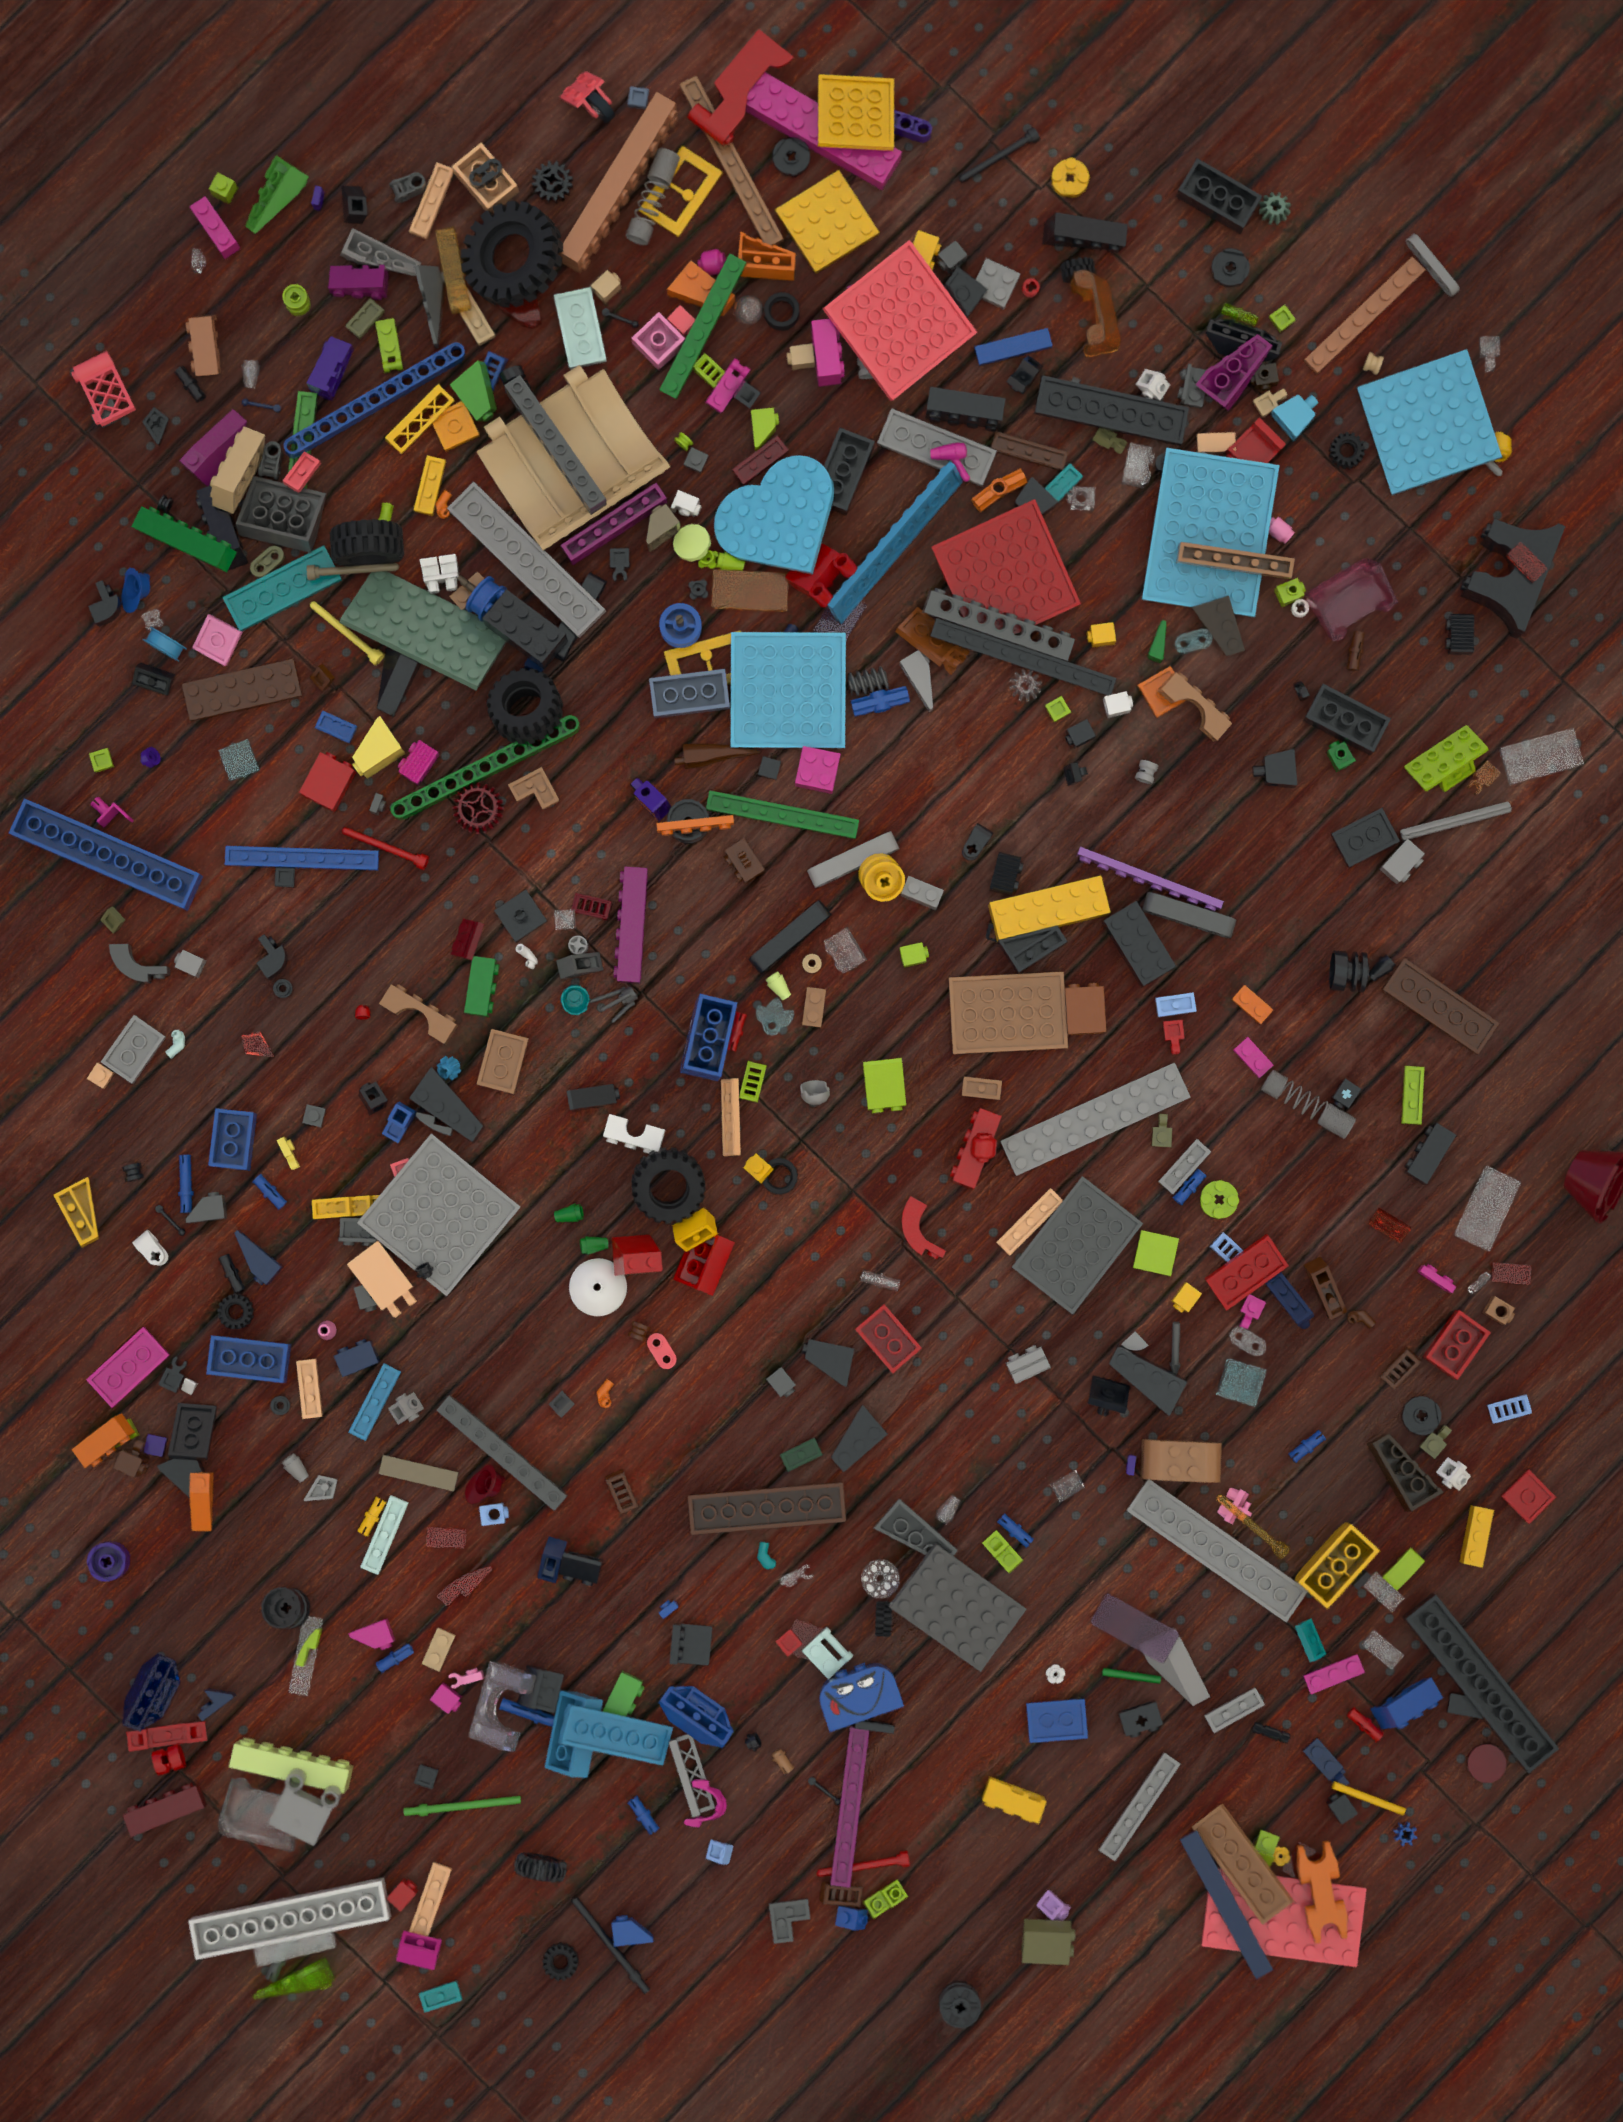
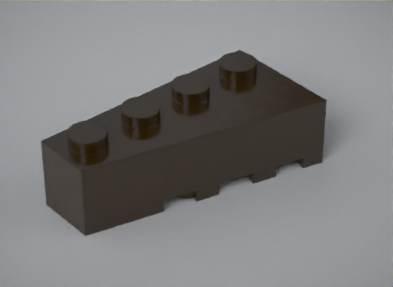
(1403, 1474)

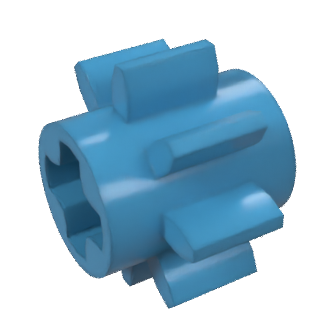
(448, 1068)

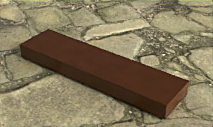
(1029, 451)

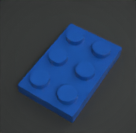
(1056, 1720)

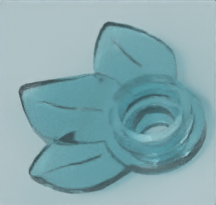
(774, 1014)

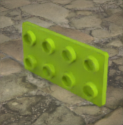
(1448, 760)

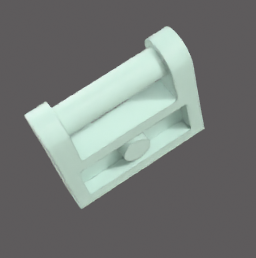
(822, 1657)

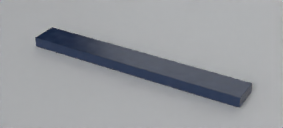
(1226, 1904)

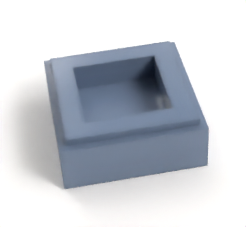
(638, 98)

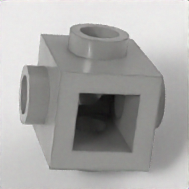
(406, 1408)

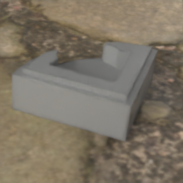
(1134, 1342)

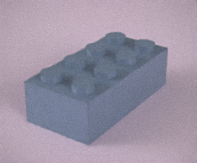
(689, 693)

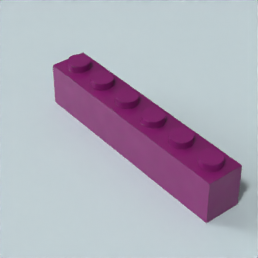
(613, 524)
(632, 925)

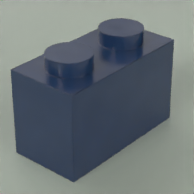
(356, 1358)

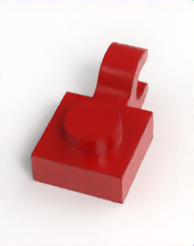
(1174, 1032)

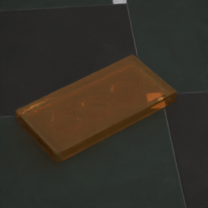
(749, 590)

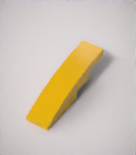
(342, 1206)

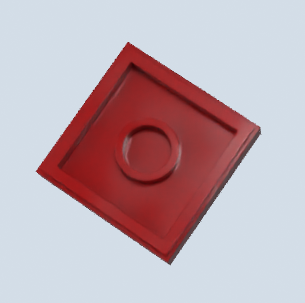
(1528, 1496)

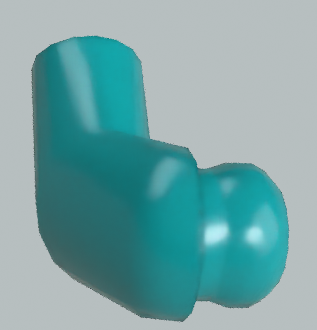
(764, 1558)

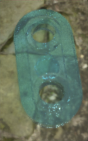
(1192, 641)

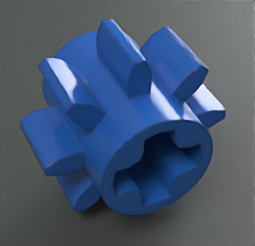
(1399, 1833)

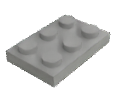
(133, 1049)

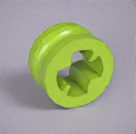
(683, 441)

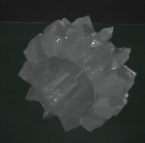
(1021, 691)

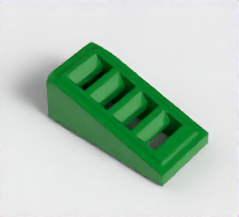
(1156, 651)

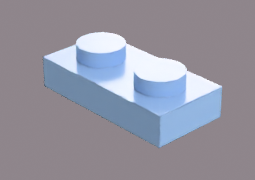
(1175, 1004)

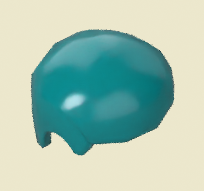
(575, 999)

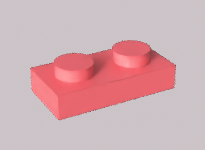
(301, 472)

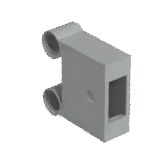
(301, 1812)

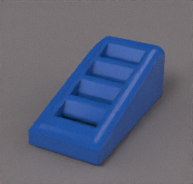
(503, 361)

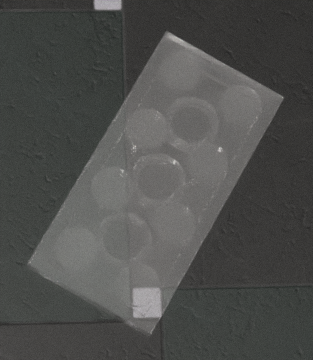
(1541, 756)
(1487, 1208)

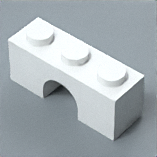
(617, 1131)

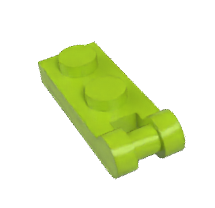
(389, 344)

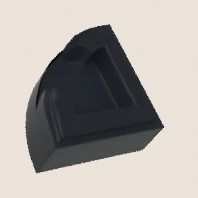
(1301, 690)

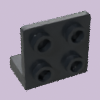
(690, 1644)

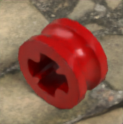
(1026, 284)

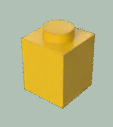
(1101, 635)
(1185, 1298)

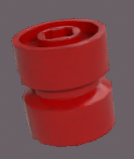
(175, 1758)

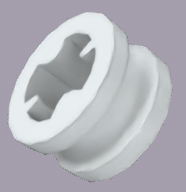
(1294, 608)

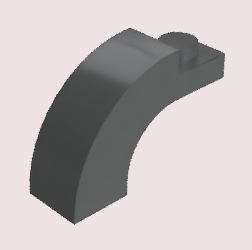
(125, 962)

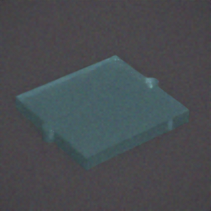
(239, 760)

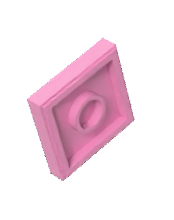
(217, 640)

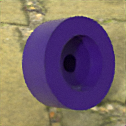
(150, 757)

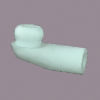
(178, 1043)

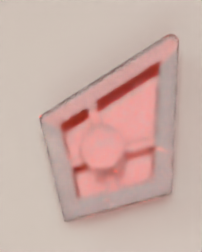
(256, 1045)

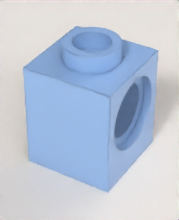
(485, 1514)

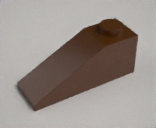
(1325, 1287)

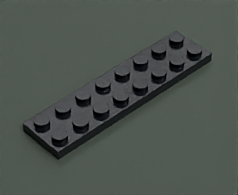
(1111, 410)

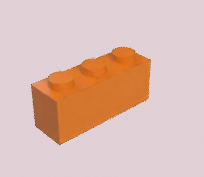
(103, 1441)

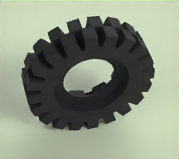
(543, 248)

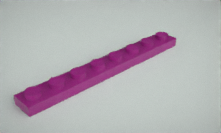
(850, 1807)

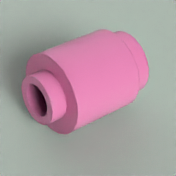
(1280, 530)

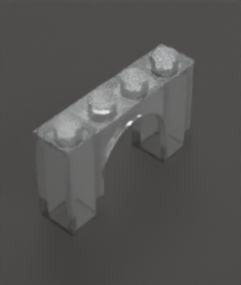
(485, 1723)

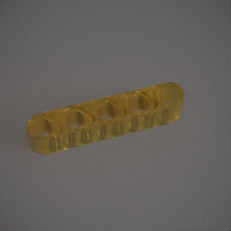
(452, 270)

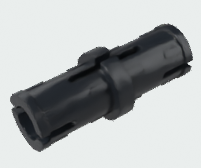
(190, 384)
(231, 1273)

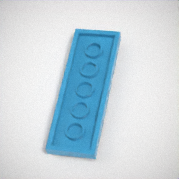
(615, 1734)

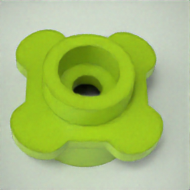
(711, 563)

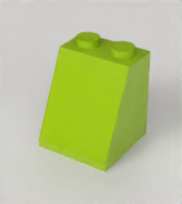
(884, 1085)

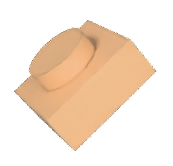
(100, 1075)

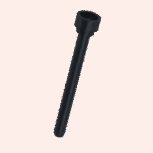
(1030, 136)

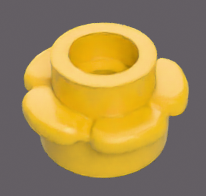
(1284, 1852)

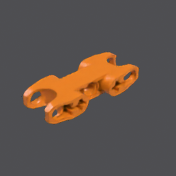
(1324, 1907)

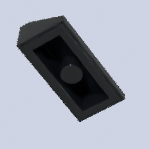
(153, 678)

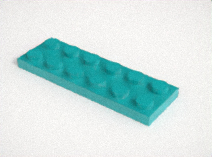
(279, 590)

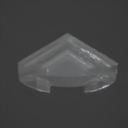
(1479, 1283)

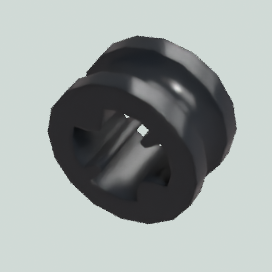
(165, 504)

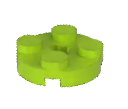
(1208, 1197)

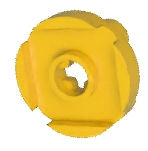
(1071, 167)

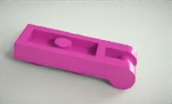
(727, 386)

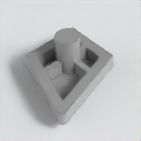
(322, 1488)

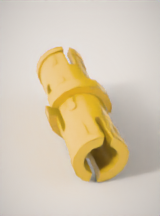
(371, 1516)

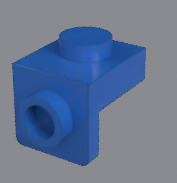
(851, 1918)

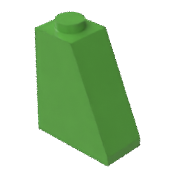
(476, 391)

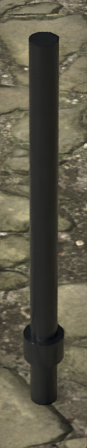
(634, 1975)

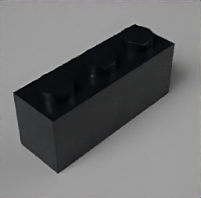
(1429, 1153)

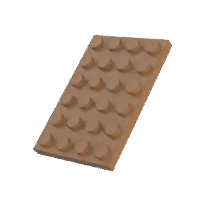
(1008, 1013)

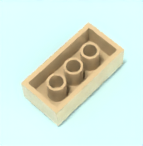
(237, 470)

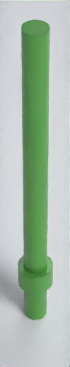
(424, 1809)

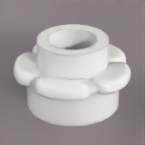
(1060, 1674)

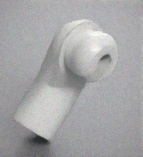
(526, 952)

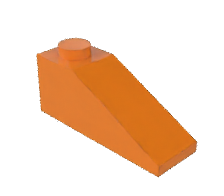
(201, 1500)

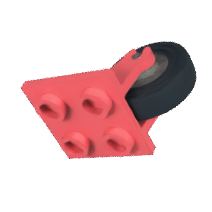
(582, 94)

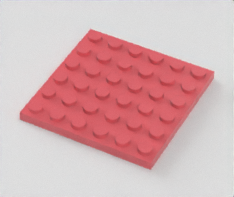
(899, 320)

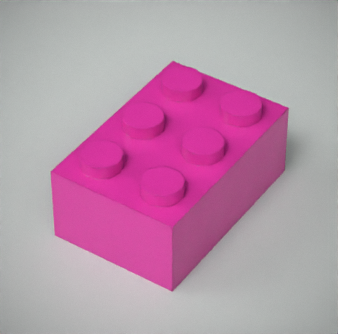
(827, 352)

